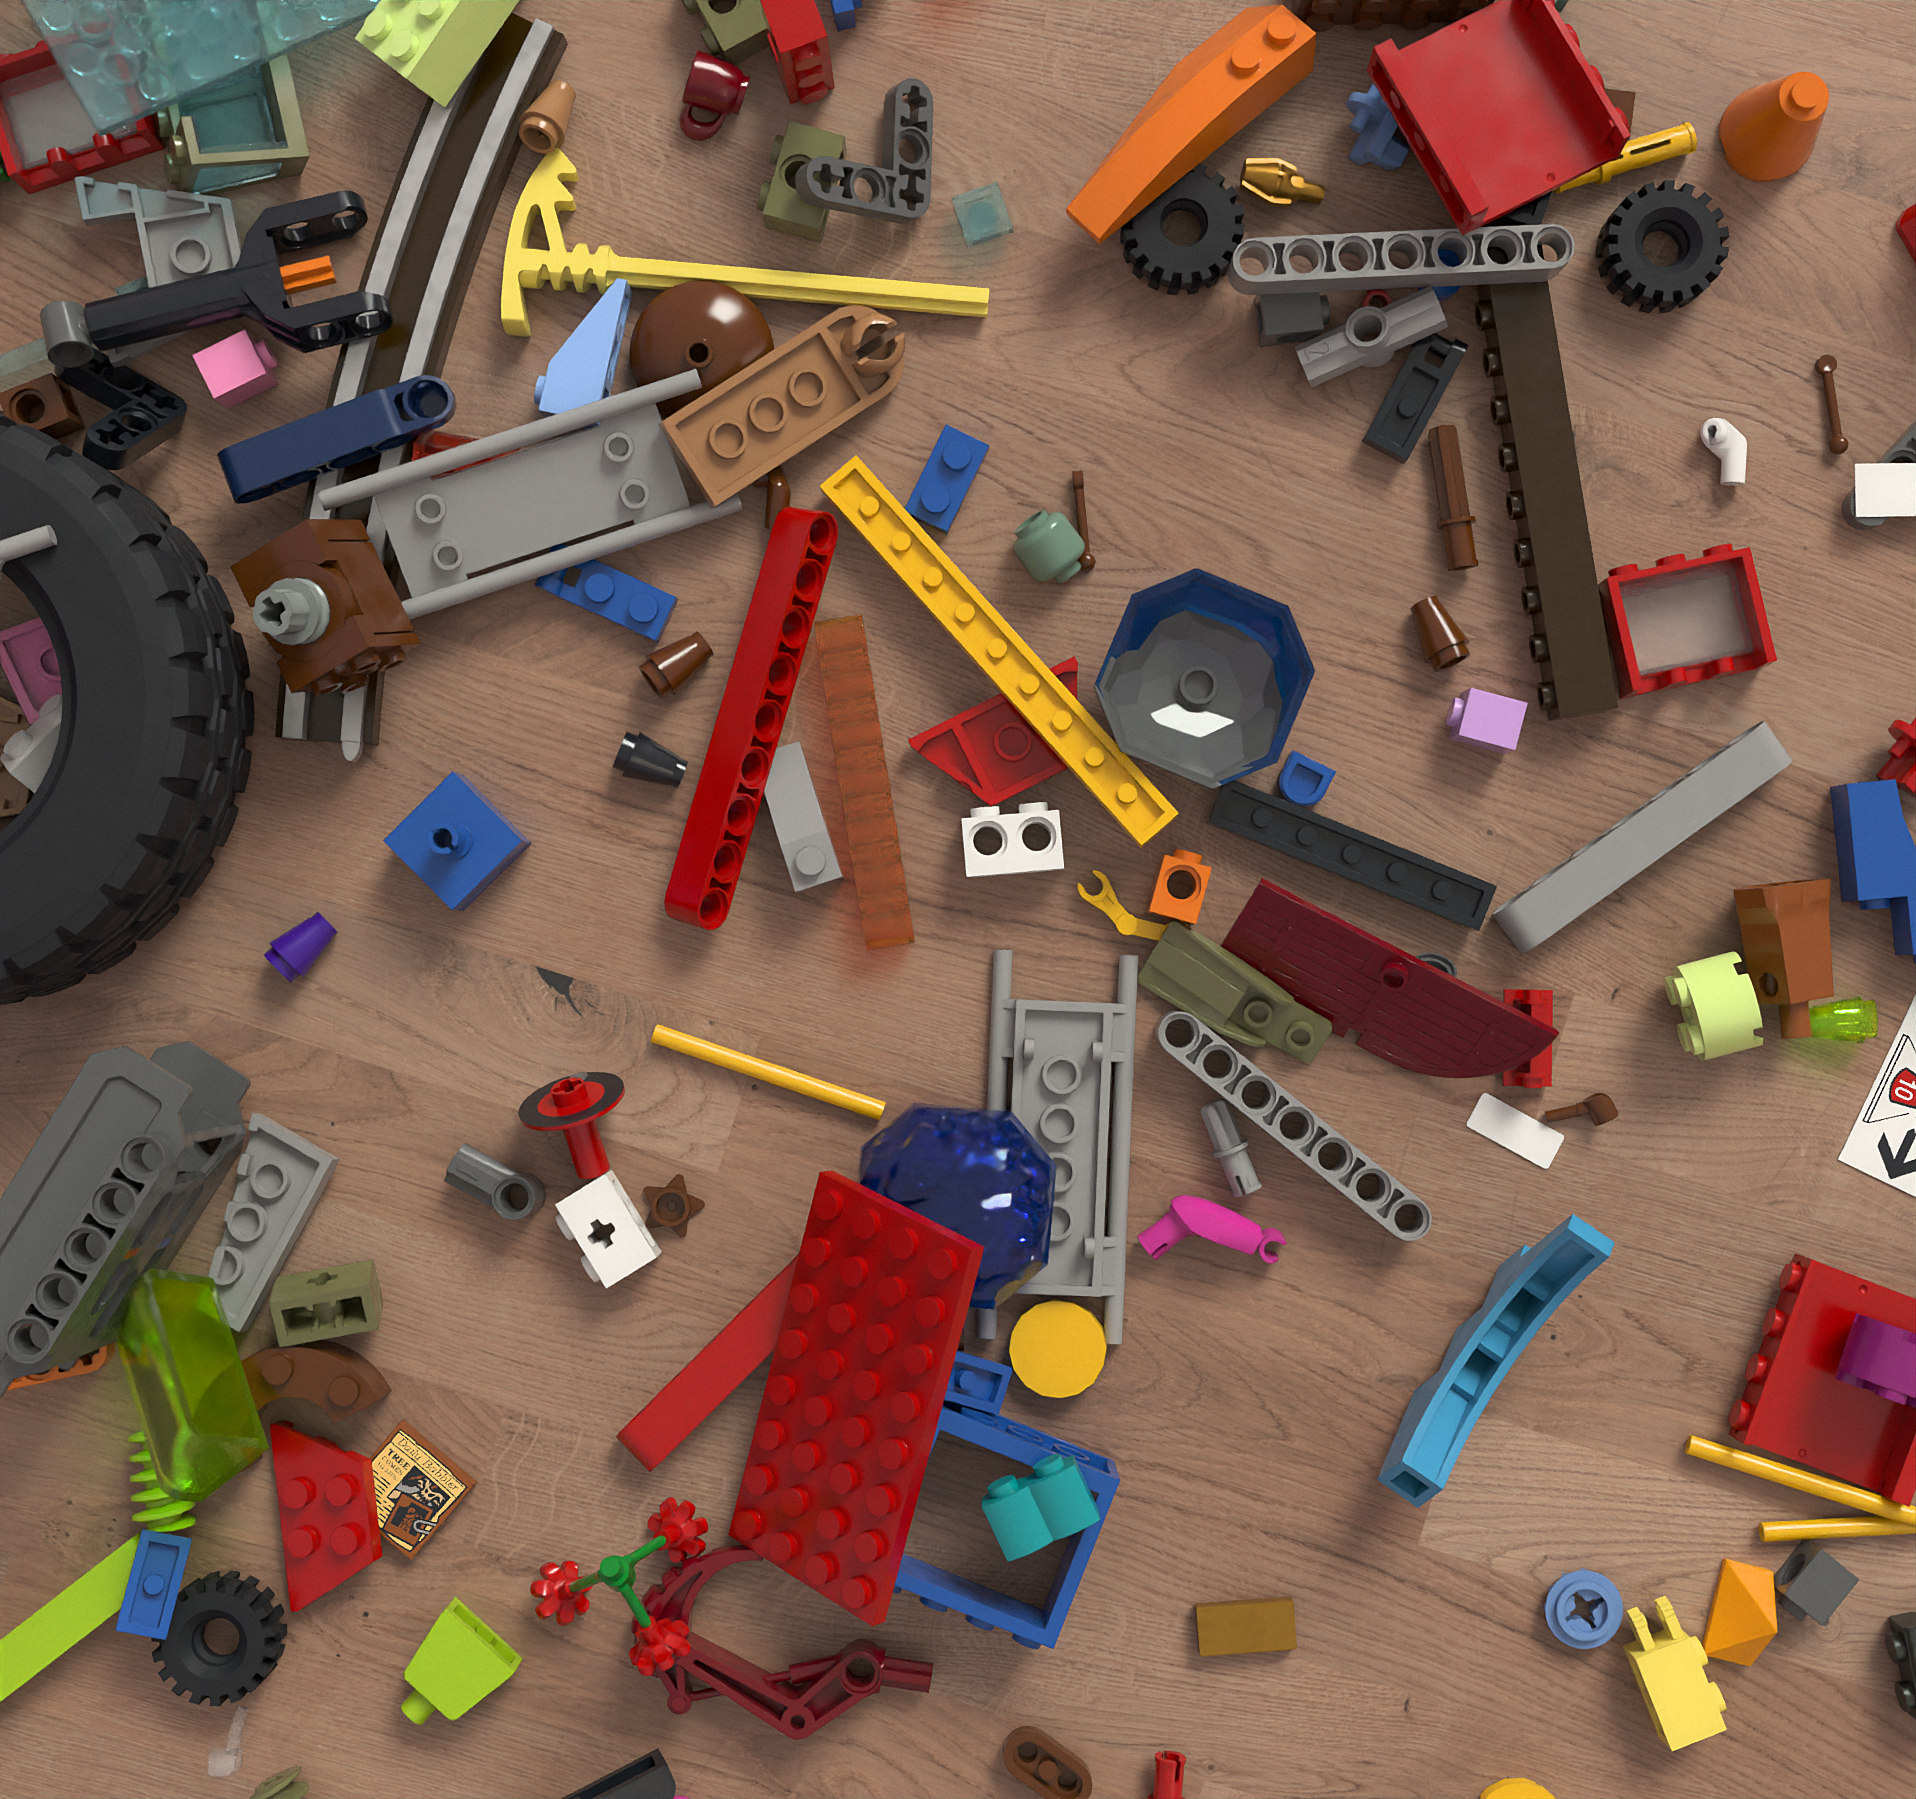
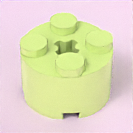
(1715, 1007)

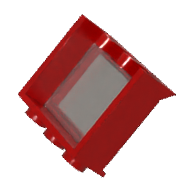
(47, 131)
(1686, 620)

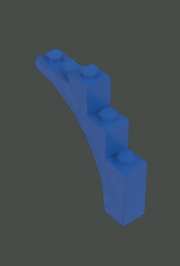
(1877, 855)

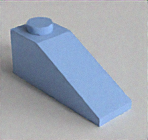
(589, 358)

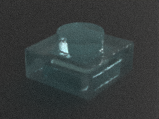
(982, 214)

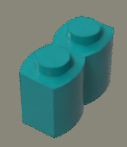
(1039, 1506)

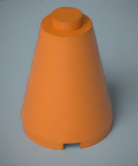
(1774, 126)

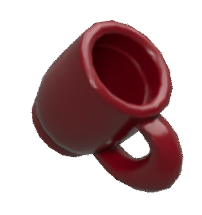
(712, 87)

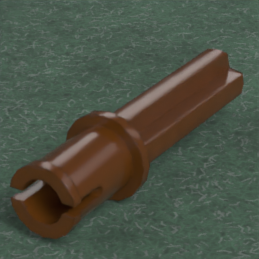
(1452, 498)

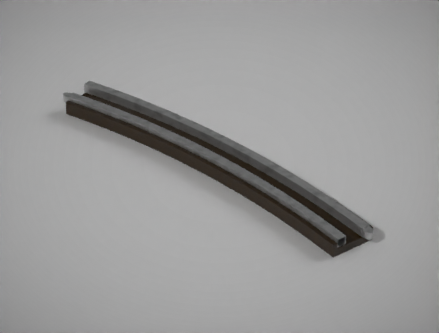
(424, 270)

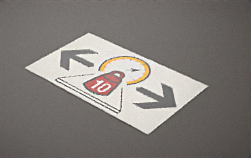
(1885, 1129)

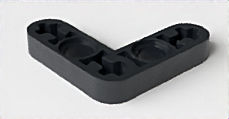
(136, 405)

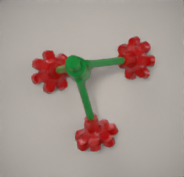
(657, 1641)

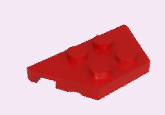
(994, 747)
(323, 1511)

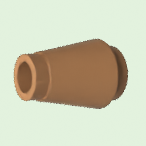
(547, 118)

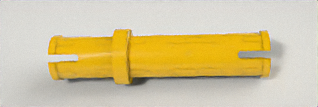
(1672, 143)

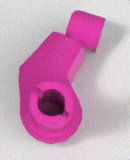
(1210, 1221)

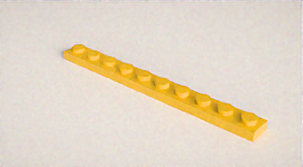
(999, 652)

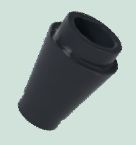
(649, 761)

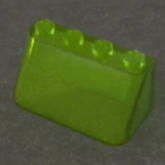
(188, 1383)

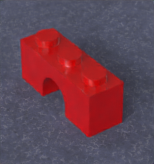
(799, 48)

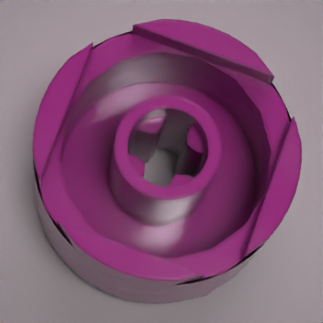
(1880, 1360)

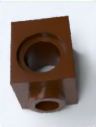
(60, 413)

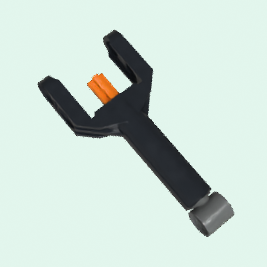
(253, 288)

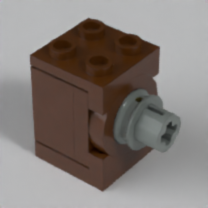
(326, 606)

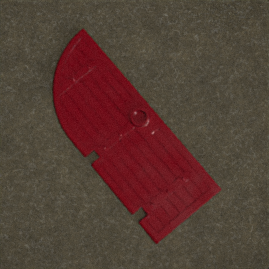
(1389, 996)

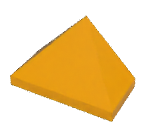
(1741, 1613)

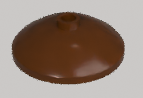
(692, 316)

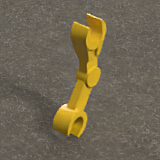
(1125, 923)

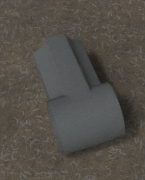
(492, 1181)

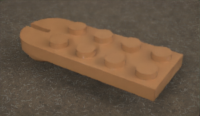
(785, 401)

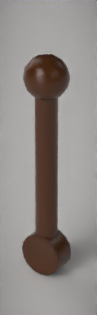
(1825, 366)
(1086, 560)

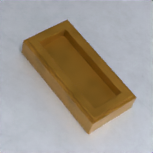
(1245, 1626)

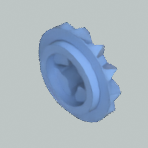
(1605, 1611)

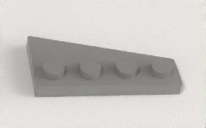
(271, 1204)

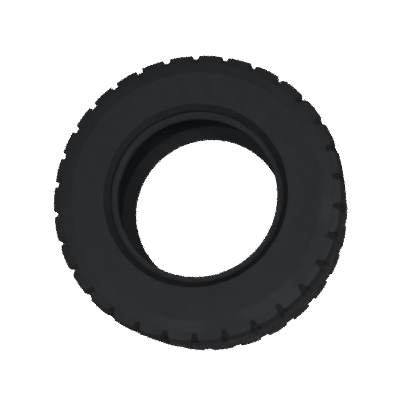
(145, 725)

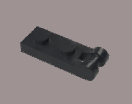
(1413, 397)

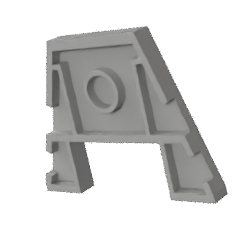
(177, 232)

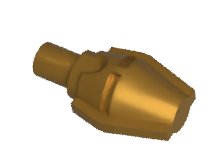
(1278, 182)

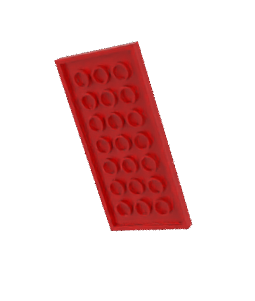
(854, 1394)

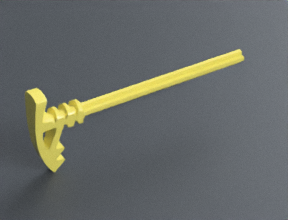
(532, 267)

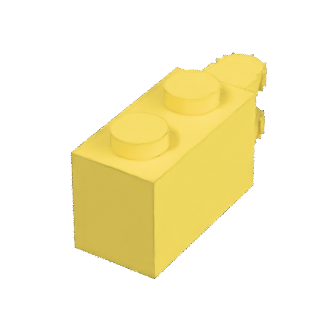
(1673, 1679)

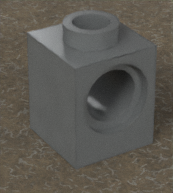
(1290, 317)
(1812, 1583)

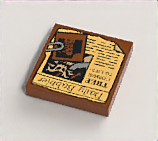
(414, 1488)

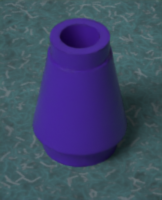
(300, 946)

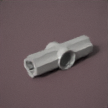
(1399, 326)

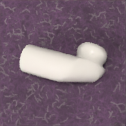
(1729, 447)

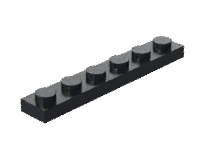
(1352, 854)

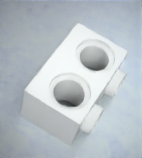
(1013, 854)

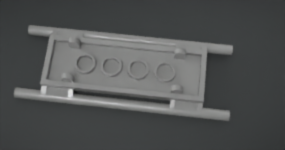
(533, 498)
(1063, 1101)

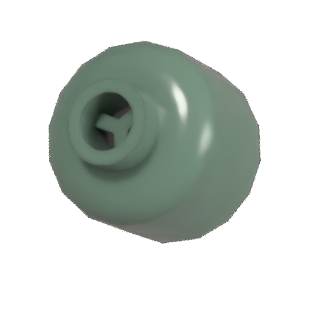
(1049, 546)

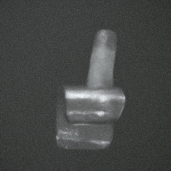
(228, 1760)

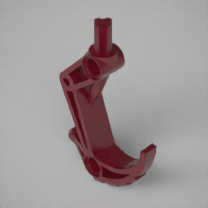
(791, 1709)

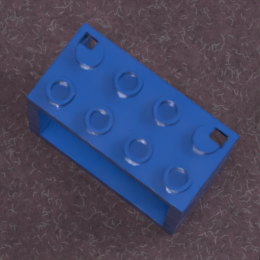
(984, 1605)

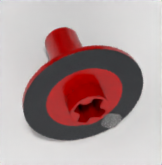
(574, 1106)

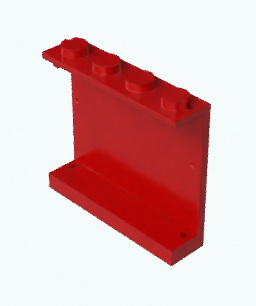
(1499, 108)
(1792, 1389)

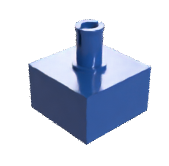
(457, 841)

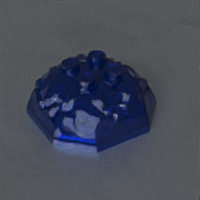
(976, 1177)

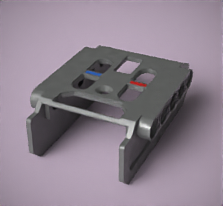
(110, 1197)

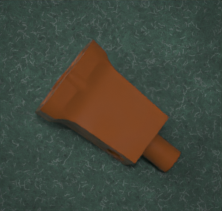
(1788, 947)

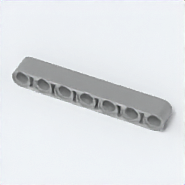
(1420, 247)
(1642, 837)
(1308, 1142)

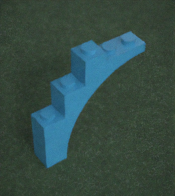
(1482, 1352)

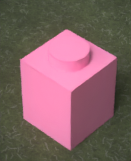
(237, 368)

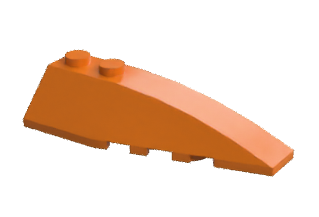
(1196, 112)

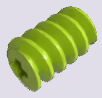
(162, 1511)

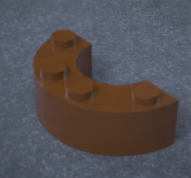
(314, 1371)

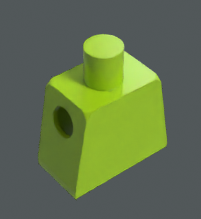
(456, 1665)

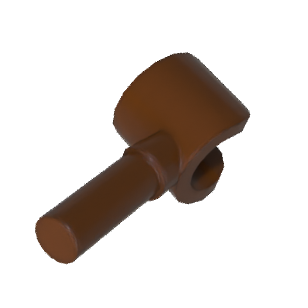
(1597, 1105)

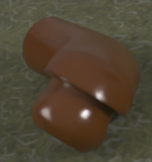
(777, 493)

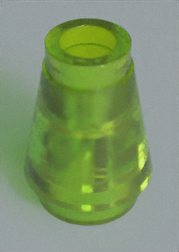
(1845, 1020)

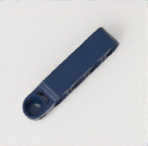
(335, 437)

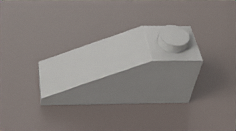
(800, 821)

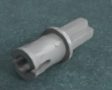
(1230, 1148)

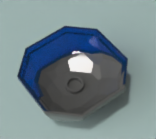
(1204, 678)

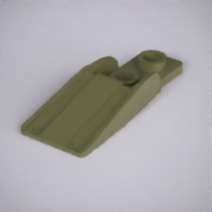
(1230, 994)

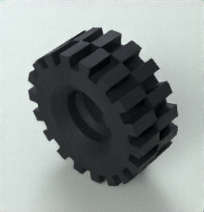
(1686, 222)
(1191, 264)
(195, 1664)

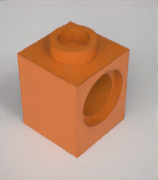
(1160, 899)

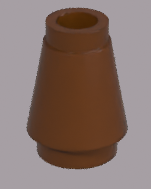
(1439, 635)
(675, 664)

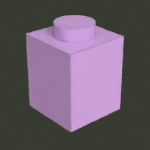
(1486, 720)

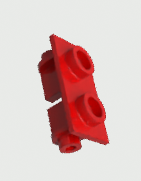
(1537, 1071)

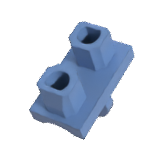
(1376, 131)

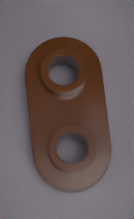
(1044, 1767)

